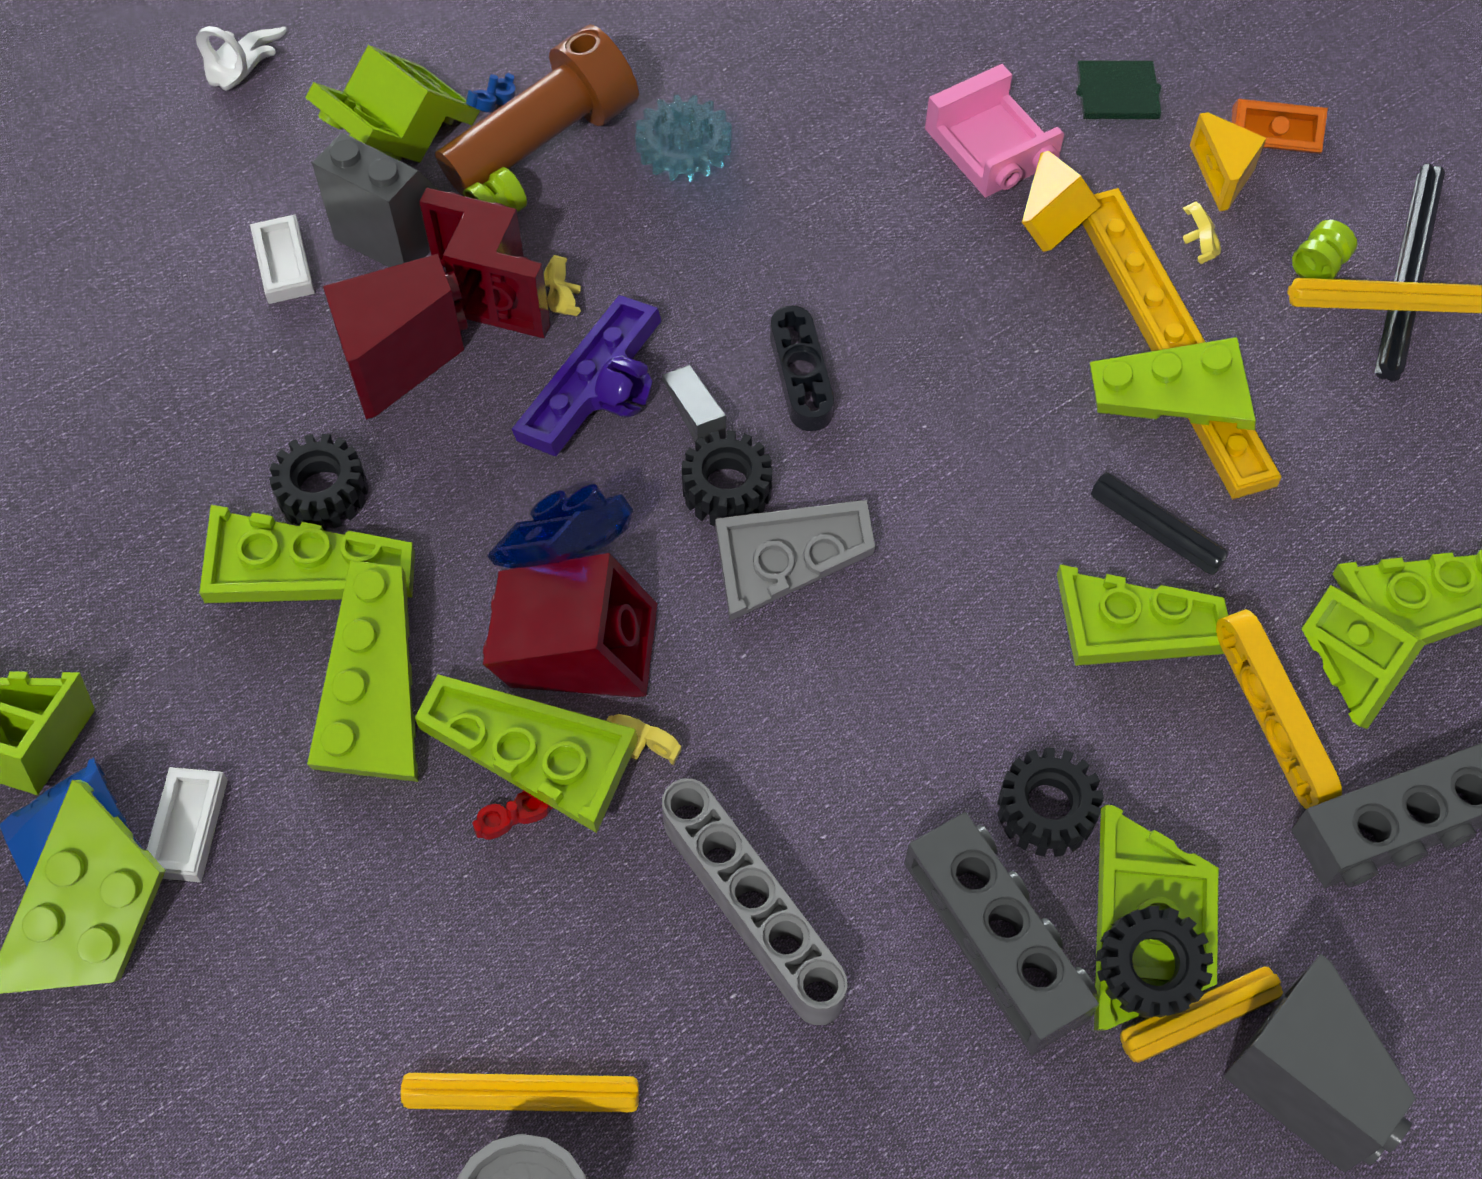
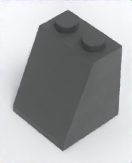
(373, 201)
(1326, 1072)

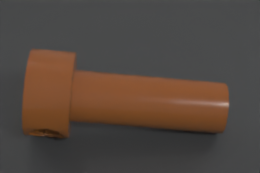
(586, 81)

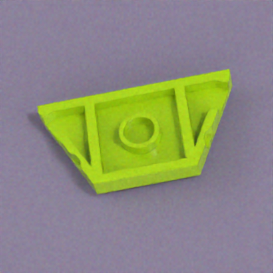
(1143, 871)
(80, 902)

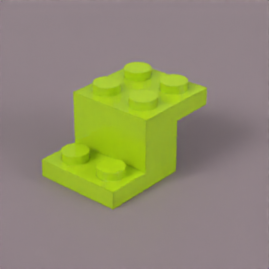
(391, 105)

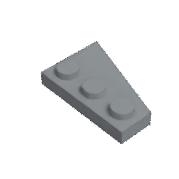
(788, 549)

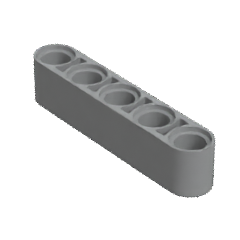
(755, 925)

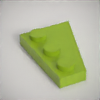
(1183, 381)

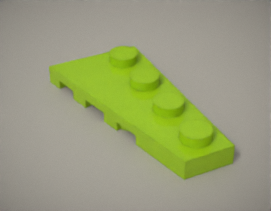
(287, 562)
(1421, 596)
(366, 697)
(540, 748)

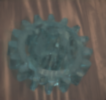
(679, 137)

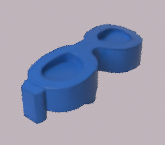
(498, 92)

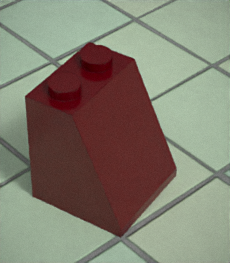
(397, 328)
(572, 628)

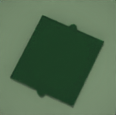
(1118, 90)

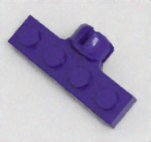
(593, 378)

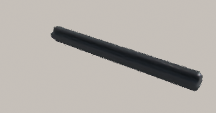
(1410, 268)

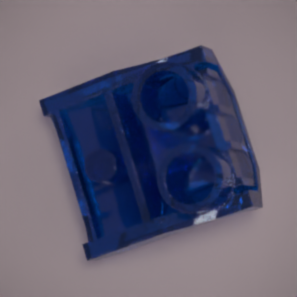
(564, 529)

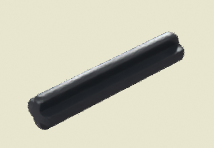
(1159, 523)

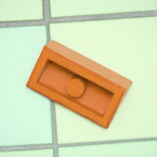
(1283, 124)

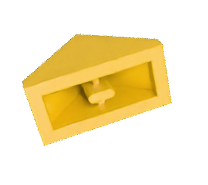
(1225, 156)
(1056, 202)

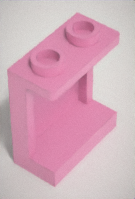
(989, 131)

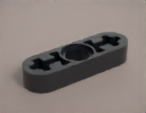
(796, 385)

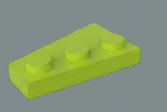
(1136, 623)

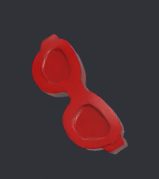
(496, 820)

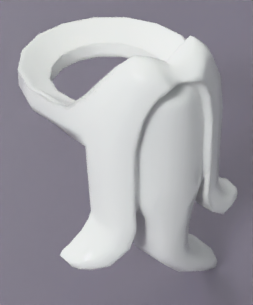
(234, 59)

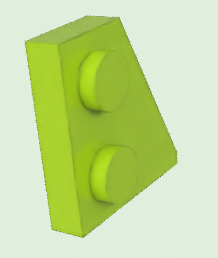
(1360, 652)

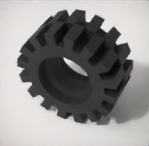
(726, 455)
(313, 459)
(1061, 774)
(1189, 957)

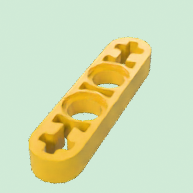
(1278, 709)

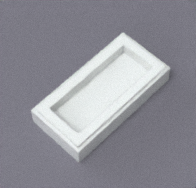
(282, 259)
(187, 822)

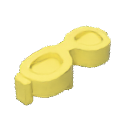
(1209, 241)
(560, 294)
(654, 737)

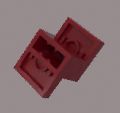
(488, 259)

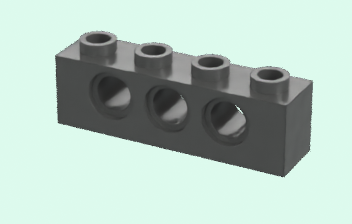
(1339, 851)
(1035, 1013)

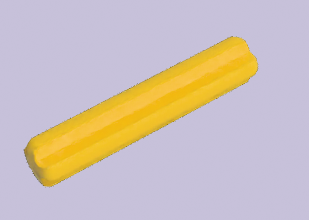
(1211, 1011)

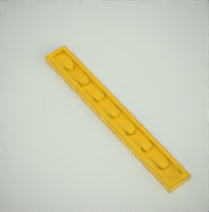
(1167, 324)

